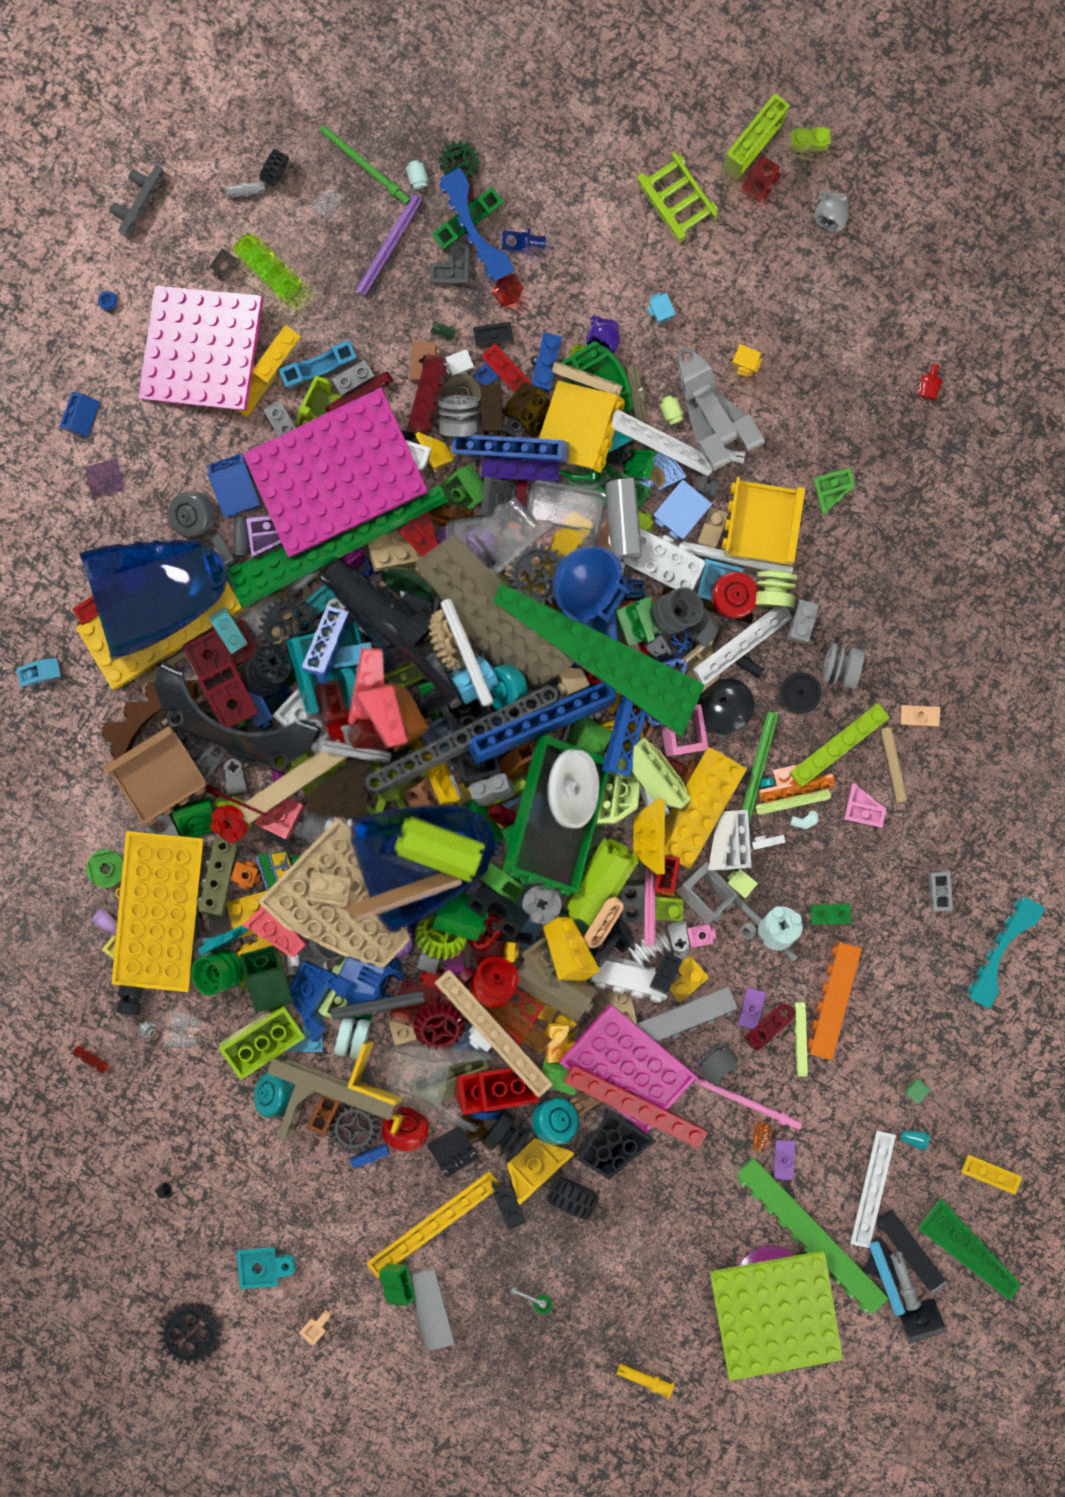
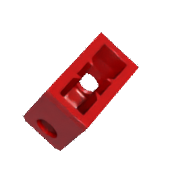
(667, 882)

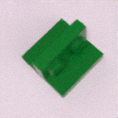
(637, 621)
(194, 817)

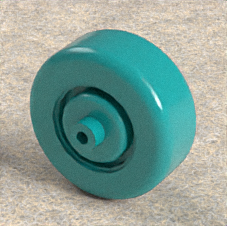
(510, 686)
(272, 1096)
(555, 1121)

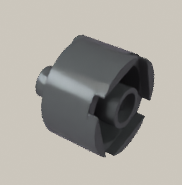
(717, 1063)

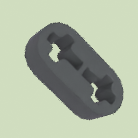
(222, 549)

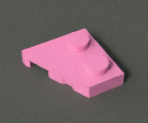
(864, 808)

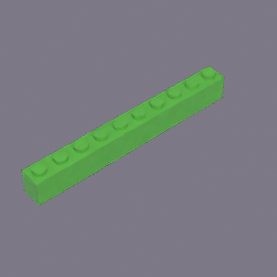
(812, 1235)

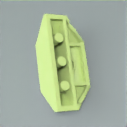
(658, 775)
(619, 796)

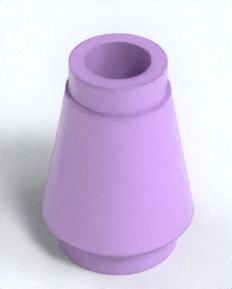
(105, 921)

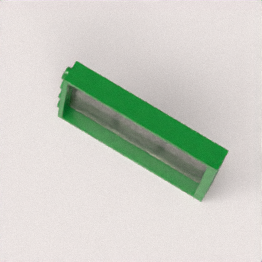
(539, 844)

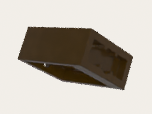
(492, 410)

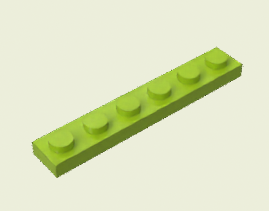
(839, 745)

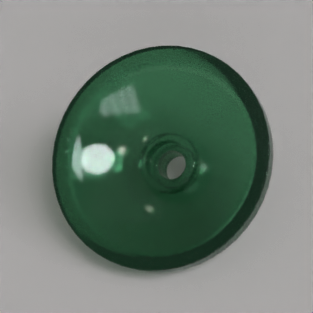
(409, 580)

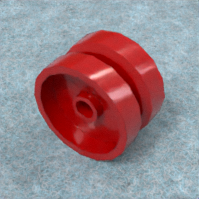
(495, 982)

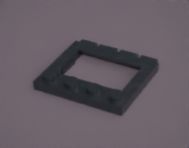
(435, 698)

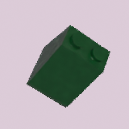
(266, 978)

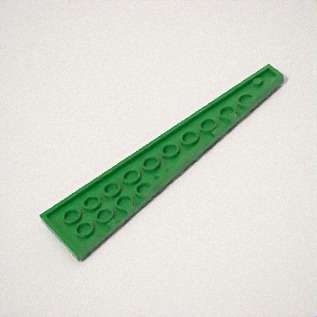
(276, 570)
(641, 679)

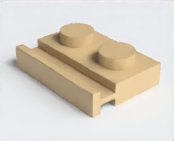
(329, 888)

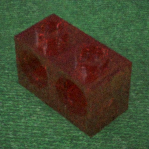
(757, 177)

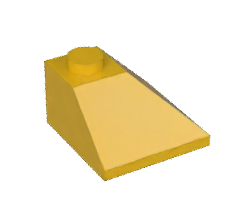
(440, 454)

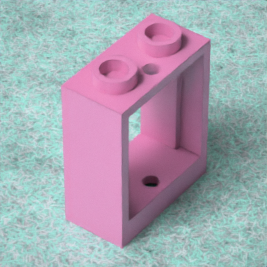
(700, 734)

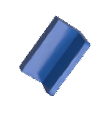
(79, 413)

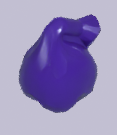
(605, 332)

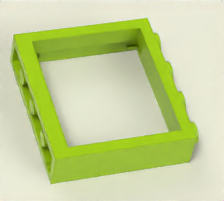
(755, 137)

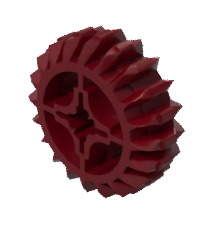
(442, 1031)

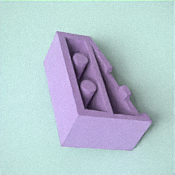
(261, 534)

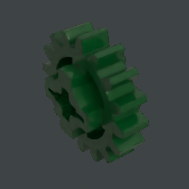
(452, 157)

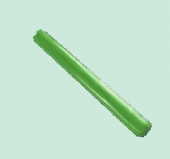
(759, 763)

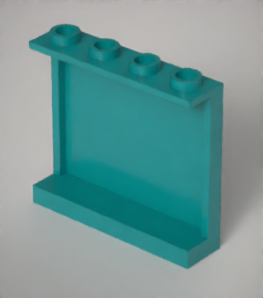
(307, 682)

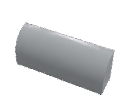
(623, 518)
(431, 1310)

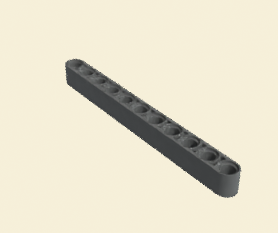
(452, 741)

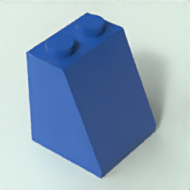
(233, 485)

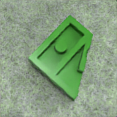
(832, 487)

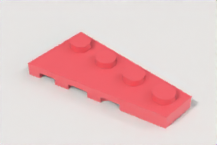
(368, 678)

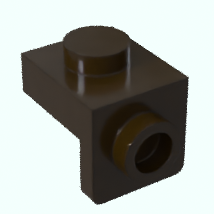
(478, 1135)

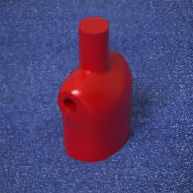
(930, 384)

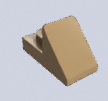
(712, 528)

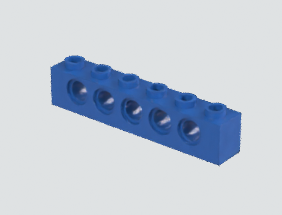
(511, 448)

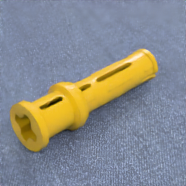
(655, 1384)

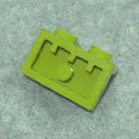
(669, 908)

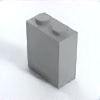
(802, 622)

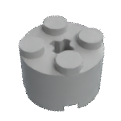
(551, 909)

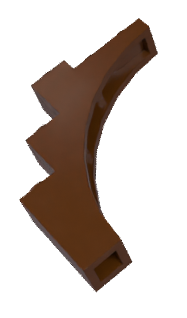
(137, 715)

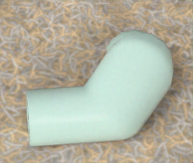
(806, 822)

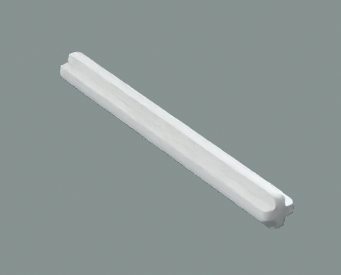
(717, 554)
(466, 652)

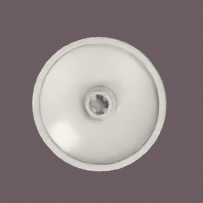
(573, 788)

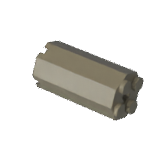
(566, 996)

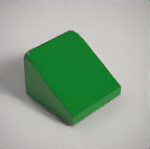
(917, 1090)

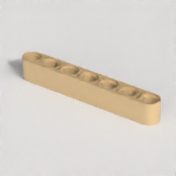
(290, 783)

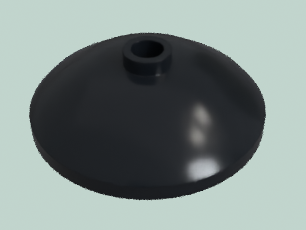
(734, 713)

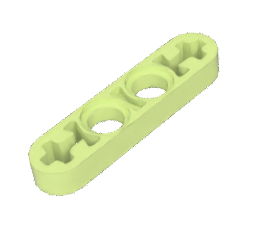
(801, 1039)

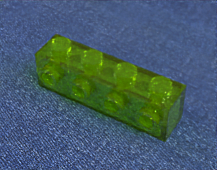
(270, 271)

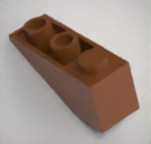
(517, 760)

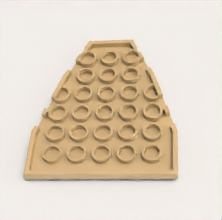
(329, 922)

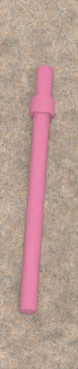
(782, 1118)

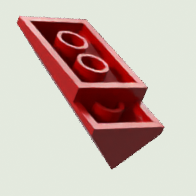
(492, 1091)

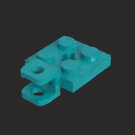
(272, 1267)

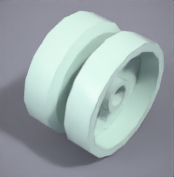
(351, 1038)

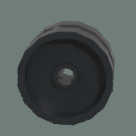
(788, 693)

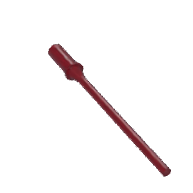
(216, 792)

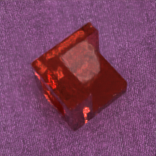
(507, 290)

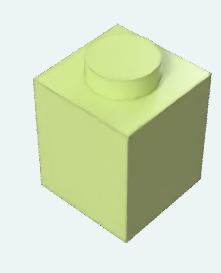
(741, 882)

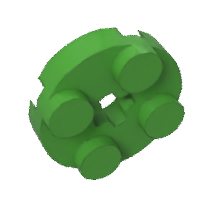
(97, 861)

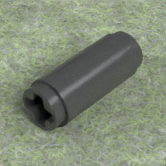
(240, 537)

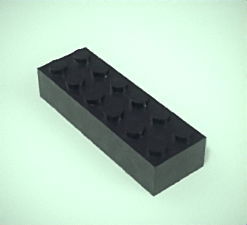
(458, 719)

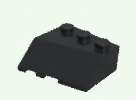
(612, 1144)

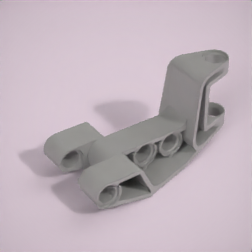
(712, 415)

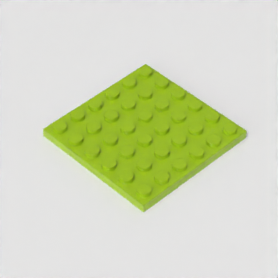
(776, 1315)

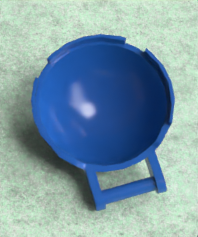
(587, 583)

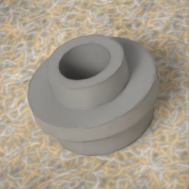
(147, 1029)

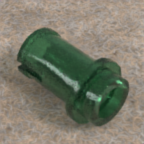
(444, 331)

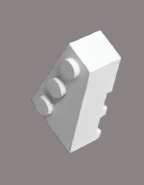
(731, 842)

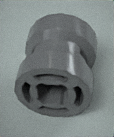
(708, 486)

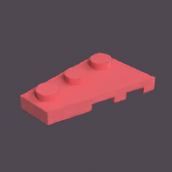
(270, 929)

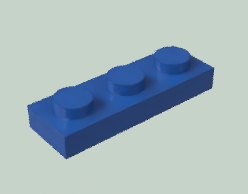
(546, 357)

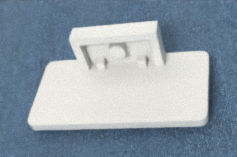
(667, 561)

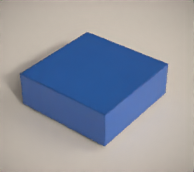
(485, 375)

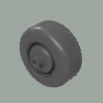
(191, 514)

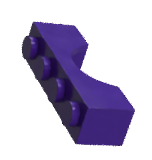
(520, 470)

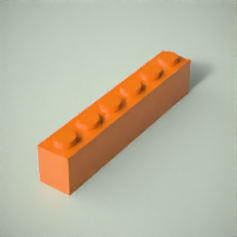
(834, 1000)

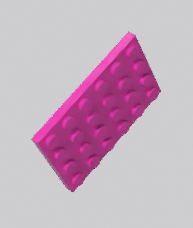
(630, 1059)

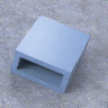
(681, 511)

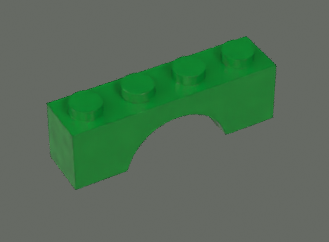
(478, 210)

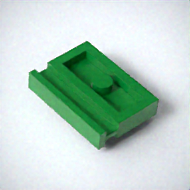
(639, 464)

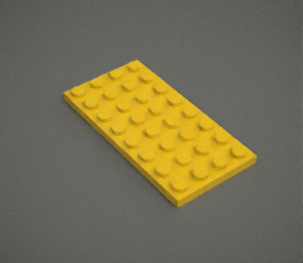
(129, 667)
(157, 911)

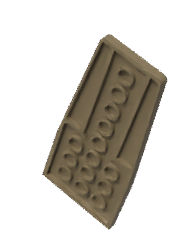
(471, 586)

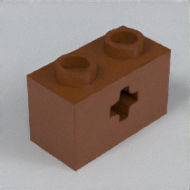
(323, 1114)

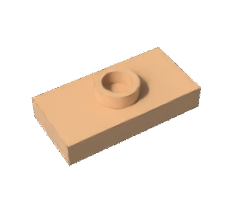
(920, 715)

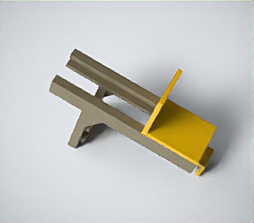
(352, 1092)

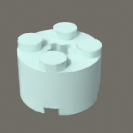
(780, 928)

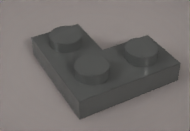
(455, 271)

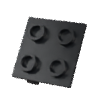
(452, 1151)

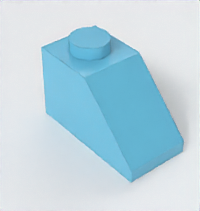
(38, 672)

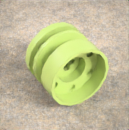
(776, 589)

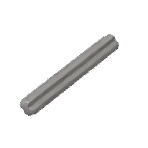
(347, 750)

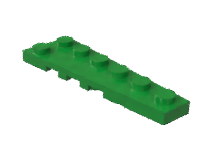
(959, 1241)

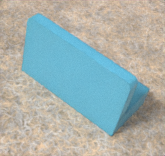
(349, 655)

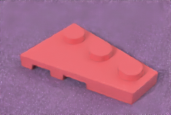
(384, 712)

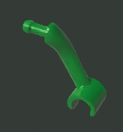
(594, 475)

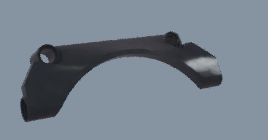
(263, 747)

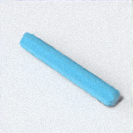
(887, 1278)

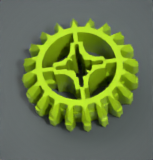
(437, 942)

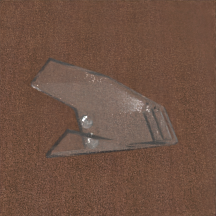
(421, 1076)

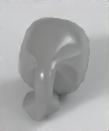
(832, 211)

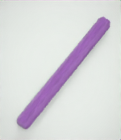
(389, 245)

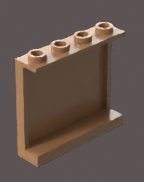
(157, 776)

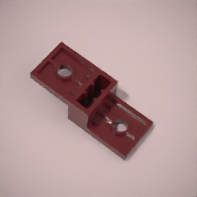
(220, 679)

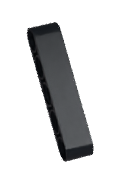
(912, 1252)

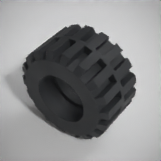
(572, 1197)

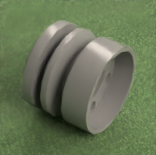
(458, 416)
(843, 666)

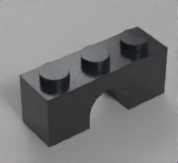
(489, 900)

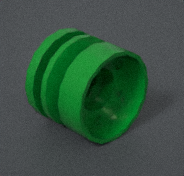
(217, 972)

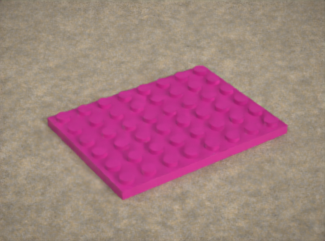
(335, 472)

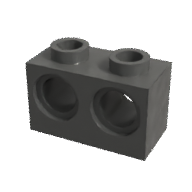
(636, 901)

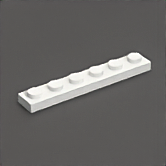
(661, 442)
(742, 643)
(872, 1189)

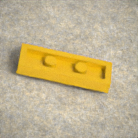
(991, 1174)

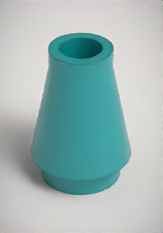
(916, 1139)

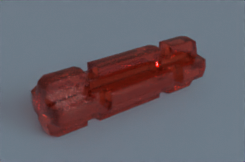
(90, 1059)

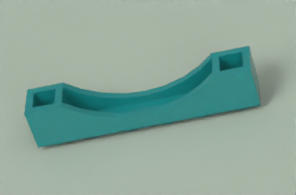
(986, 985)

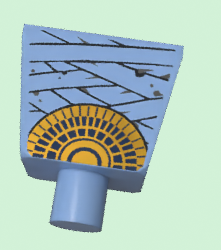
(664, 473)

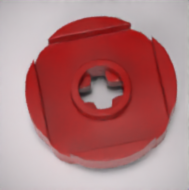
(220, 825)

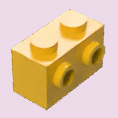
(746, 361)

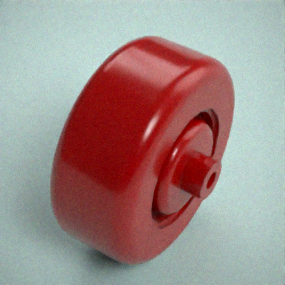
(734, 595)
(411, 1133)

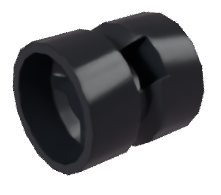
(131, 1006)

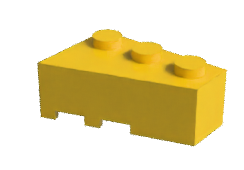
(569, 950)

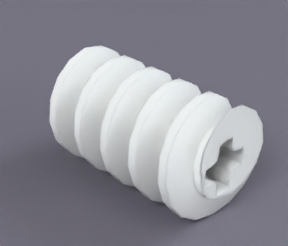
(644, 952)

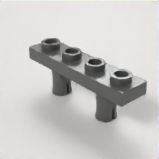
(138, 208)

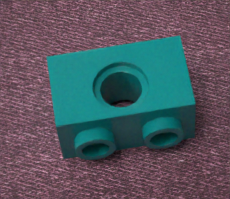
(228, 630)

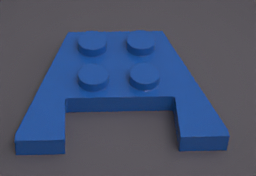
(308, 991)

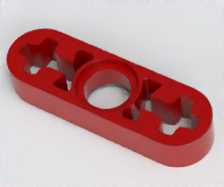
(494, 934)

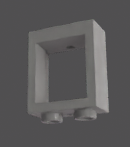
(717, 883)

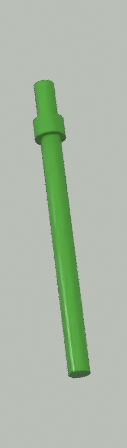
(392, 188)

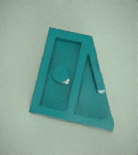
(221, 940)

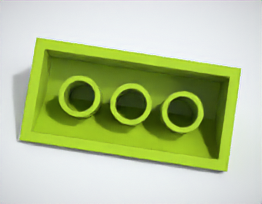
(261, 1041)

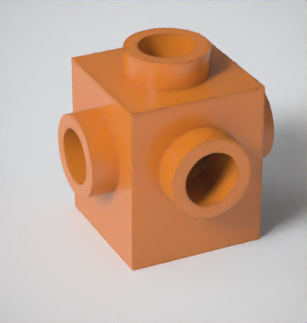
(238, 874)

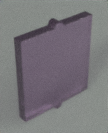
(104, 478)

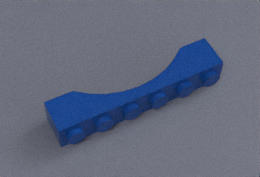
(496, 261)

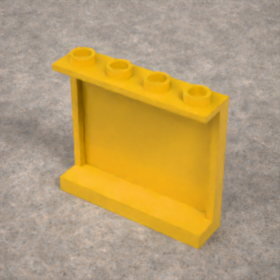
(584, 421)
(763, 522)

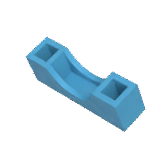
(330, 361)

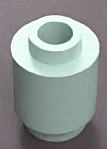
(417, 175)

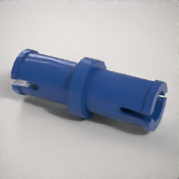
(369, 1156)

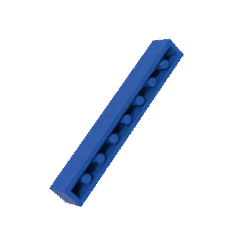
(541, 722)

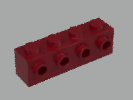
(426, 392)

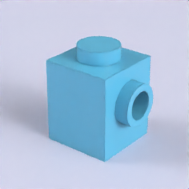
(661, 308)

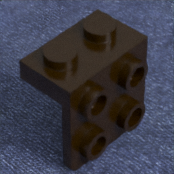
(528, 407)

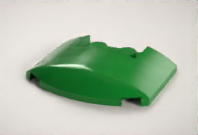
(601, 363)

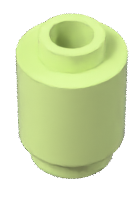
(671, 410)

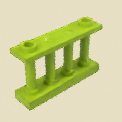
(657, 198)

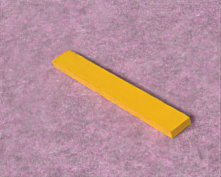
(434, 1223)

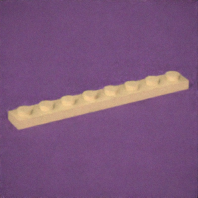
(493, 1033)

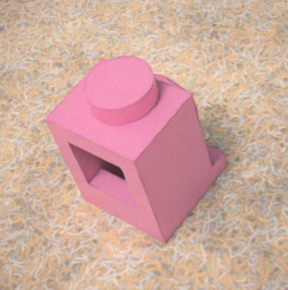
(693, 935)

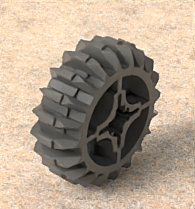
(345, 1126)

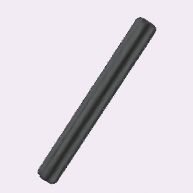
(377, 1005)

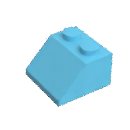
(463, 684)

